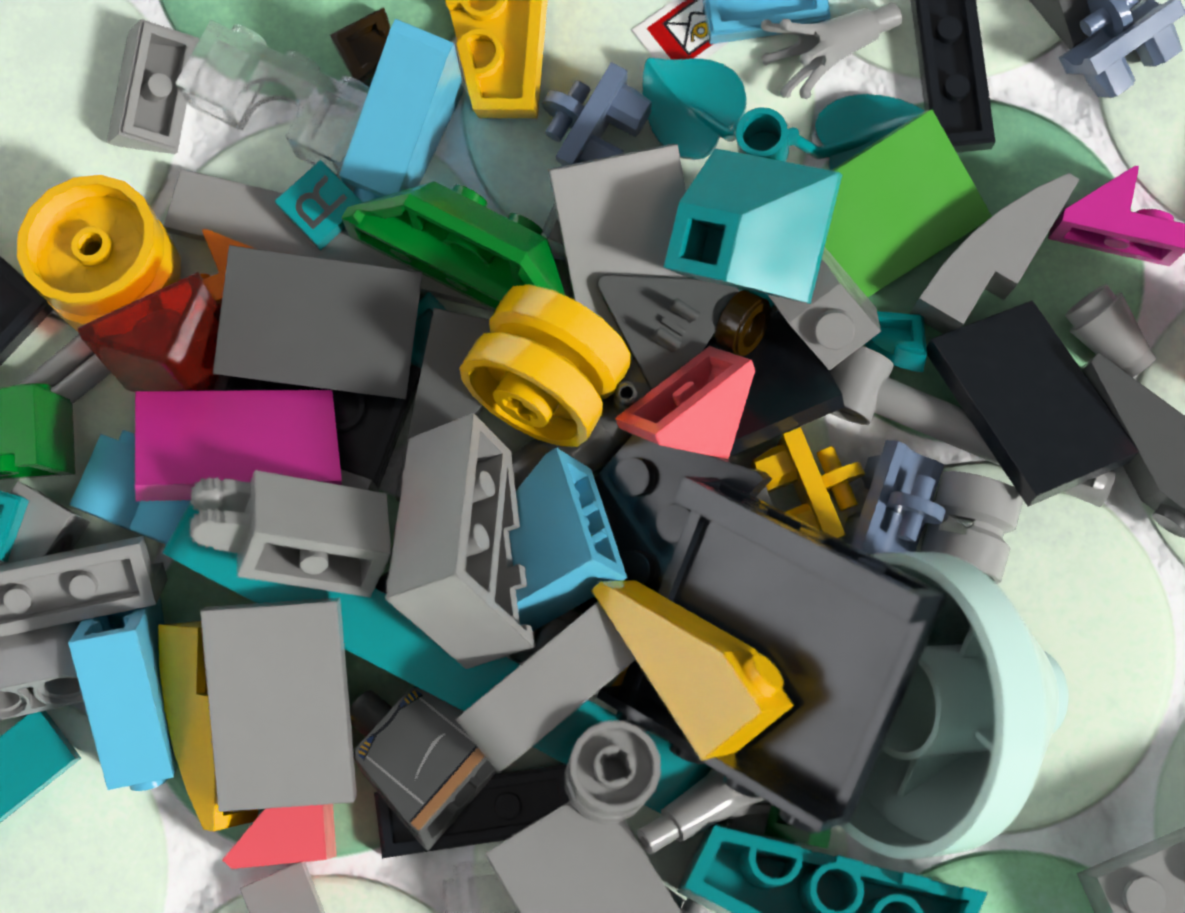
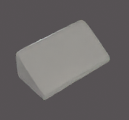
(147, 102)

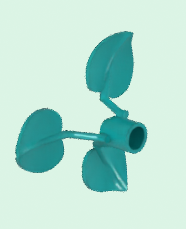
(703, 99)

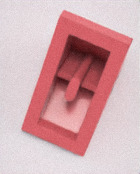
(695, 406)
(286, 837)

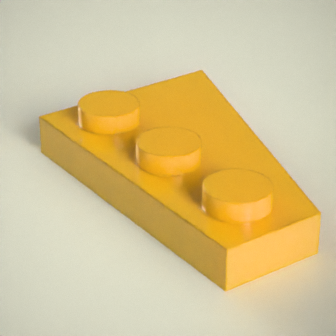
(501, 54)

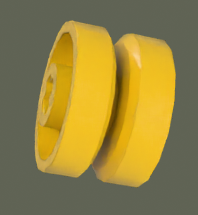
(95, 248)
(546, 365)

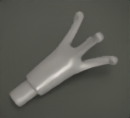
(828, 42)
(698, 810)

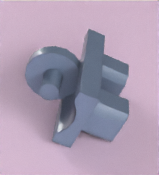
(1117, 30)
(610, 103)
(897, 501)

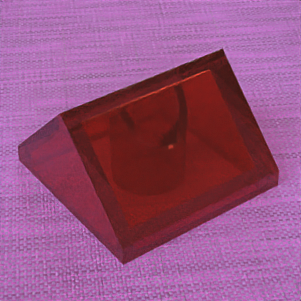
(160, 339)

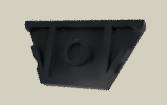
(640, 504)

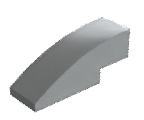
(993, 256)

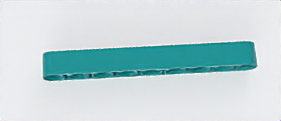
(394, 643)

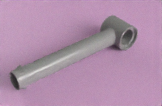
(869, 390)

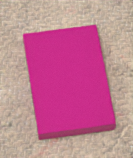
(231, 436)

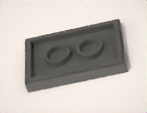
(317, 322)

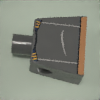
(419, 760)

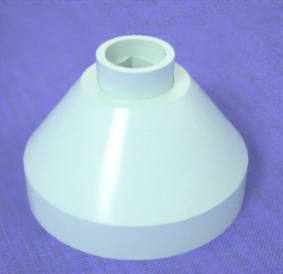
(967, 723)

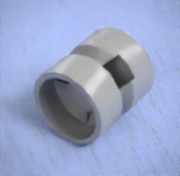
(975, 521)
(612, 772)

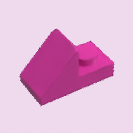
(1107, 225)

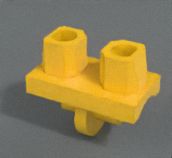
(794, 464)

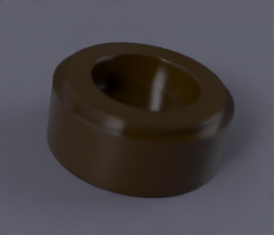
(743, 323)

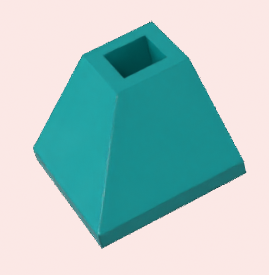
(754, 225)

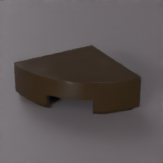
(362, 44)

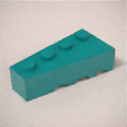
(764, 875)

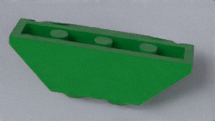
(456, 241)

